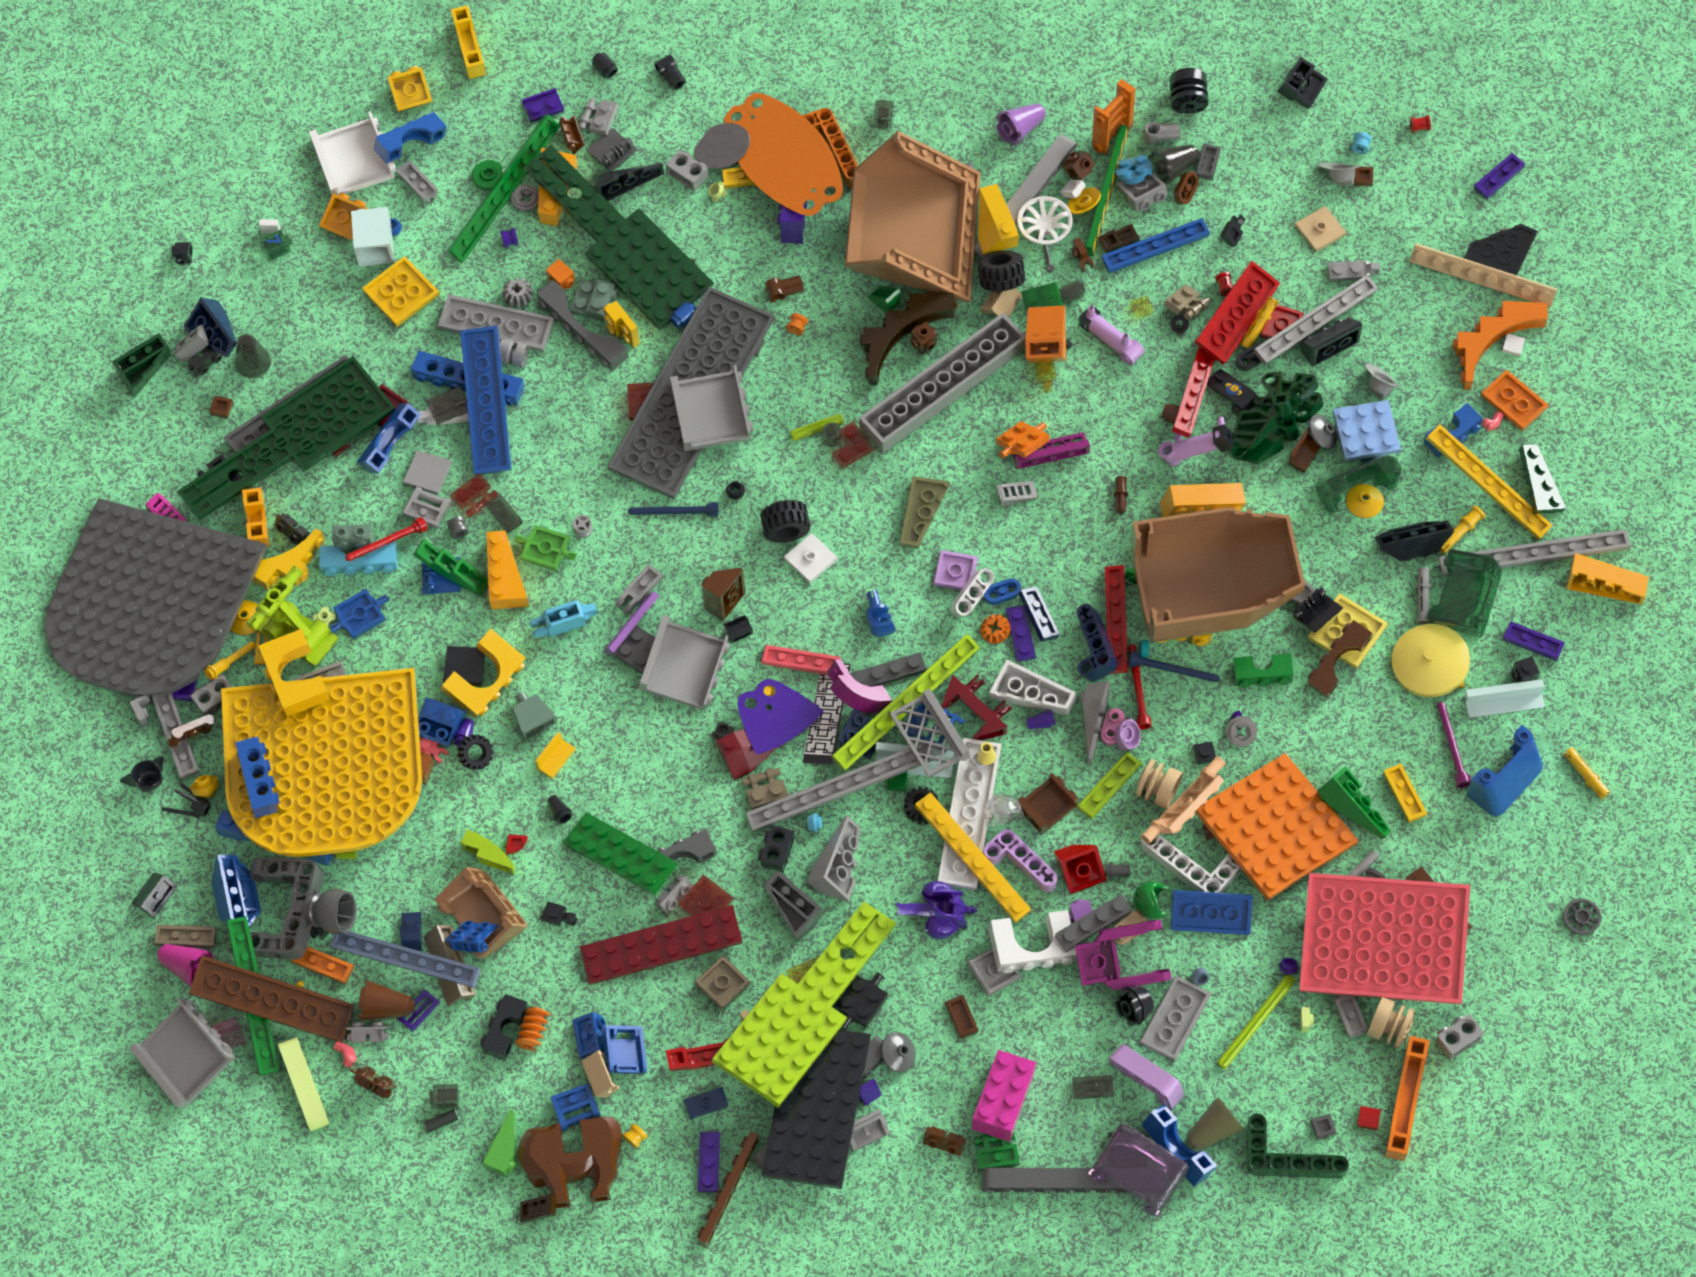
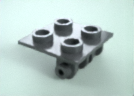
(612, 149)

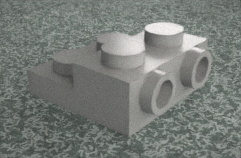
(1145, 193)

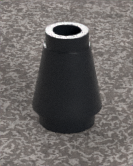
(560, 811)

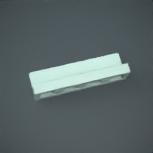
(1504, 698)
(887, 749)

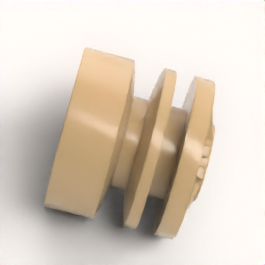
(1159, 784)
(1391, 1022)

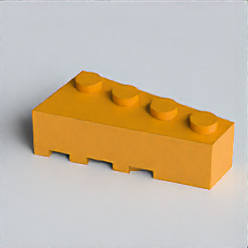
(548, 209)
(1201, 497)
(503, 575)
(1606, 580)

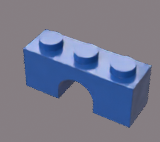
(1466, 421)

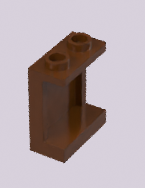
(1048, 804)

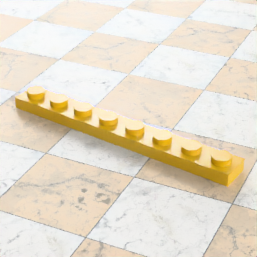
(1488, 481)
(973, 857)

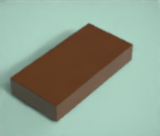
(961, 1016)

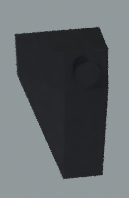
(618, 182)

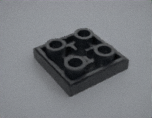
(466, 662)

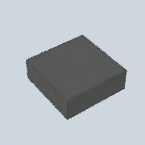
(1323, 1126)

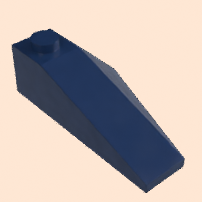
(216, 325)

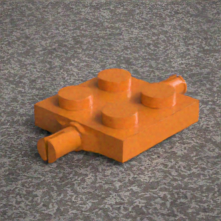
(1022, 439)

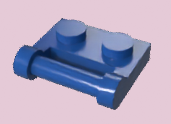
(574, 1100)

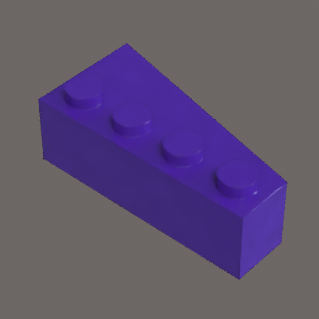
(791, 225)

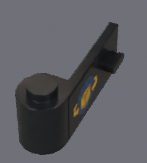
(1233, 390)

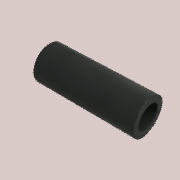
(441, 1120)

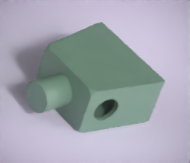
(532, 715)

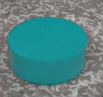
(1144, 648)

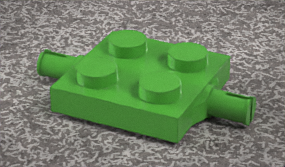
(545, 547)

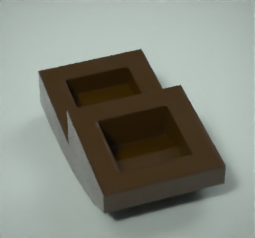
(1121, 238)

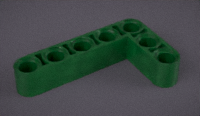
(1287, 1160)

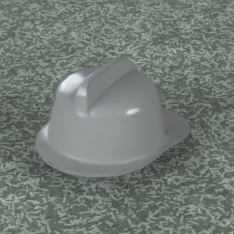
(1340, 173)
(1380, 381)

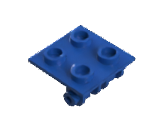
(436, 583)
(471, 936)

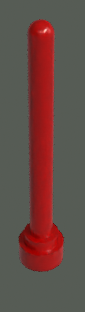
(418, 526)
(1143, 719)

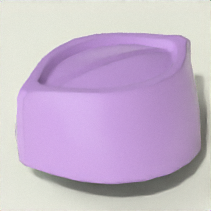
(1127, 735)

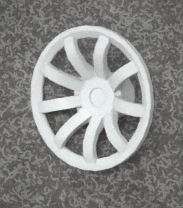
(1045, 223)

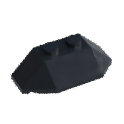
(1415, 539)

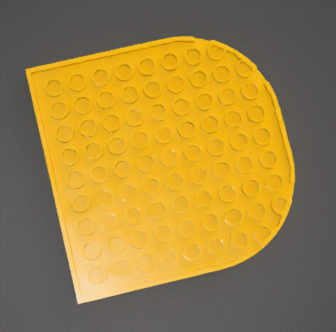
(339, 768)

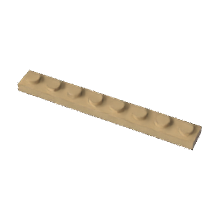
(1482, 275)

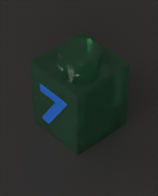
(276, 244)

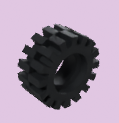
(486, 749)
(909, 802)

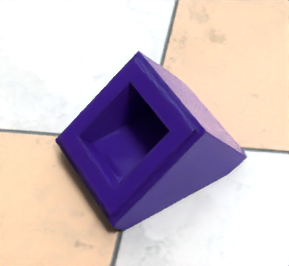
(869, 1092)

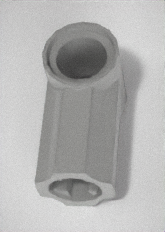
(1161, 132)

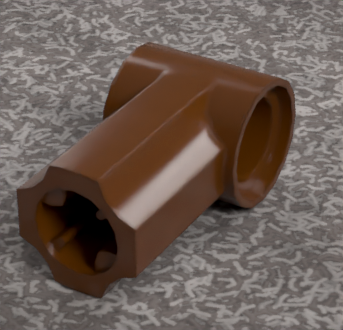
(779, 288)

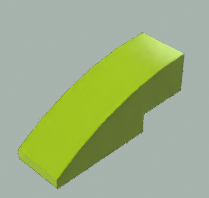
(487, 852)

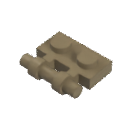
(1183, 298)
(767, 793)

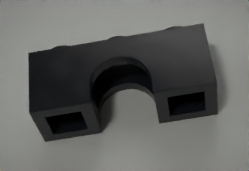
(508, 1011)

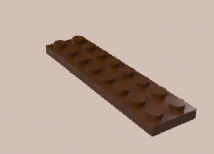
(271, 999)

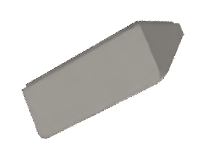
(191, 344)

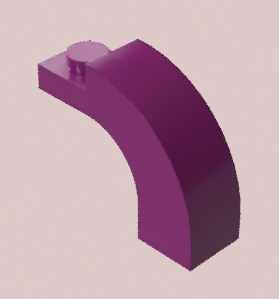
(855, 694)

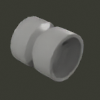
(513, 353)

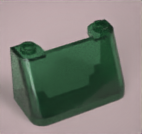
(1381, 470)
(1467, 592)

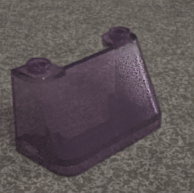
(1140, 1168)

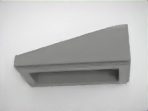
(1006, 501)

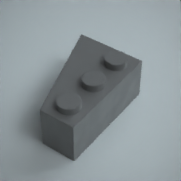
(795, 906)

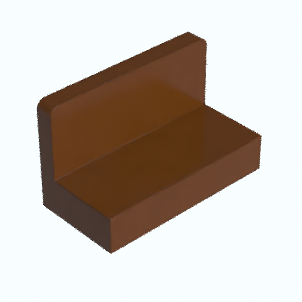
(1304, 452)

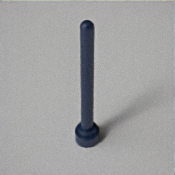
(710, 509)
(1137, 660)

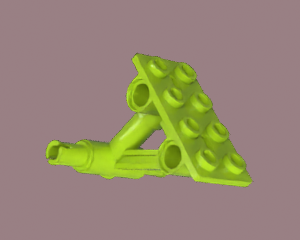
(280, 617)

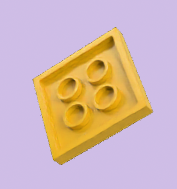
(400, 291)

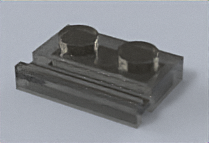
(447, 405)

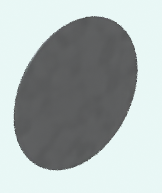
(722, 145)

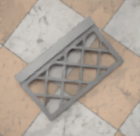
(946, 730)

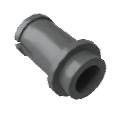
(1117, 870)

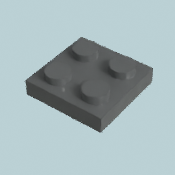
(635, 649)

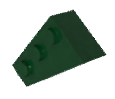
(141, 363)

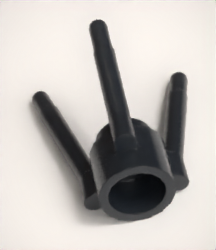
(199, 805)

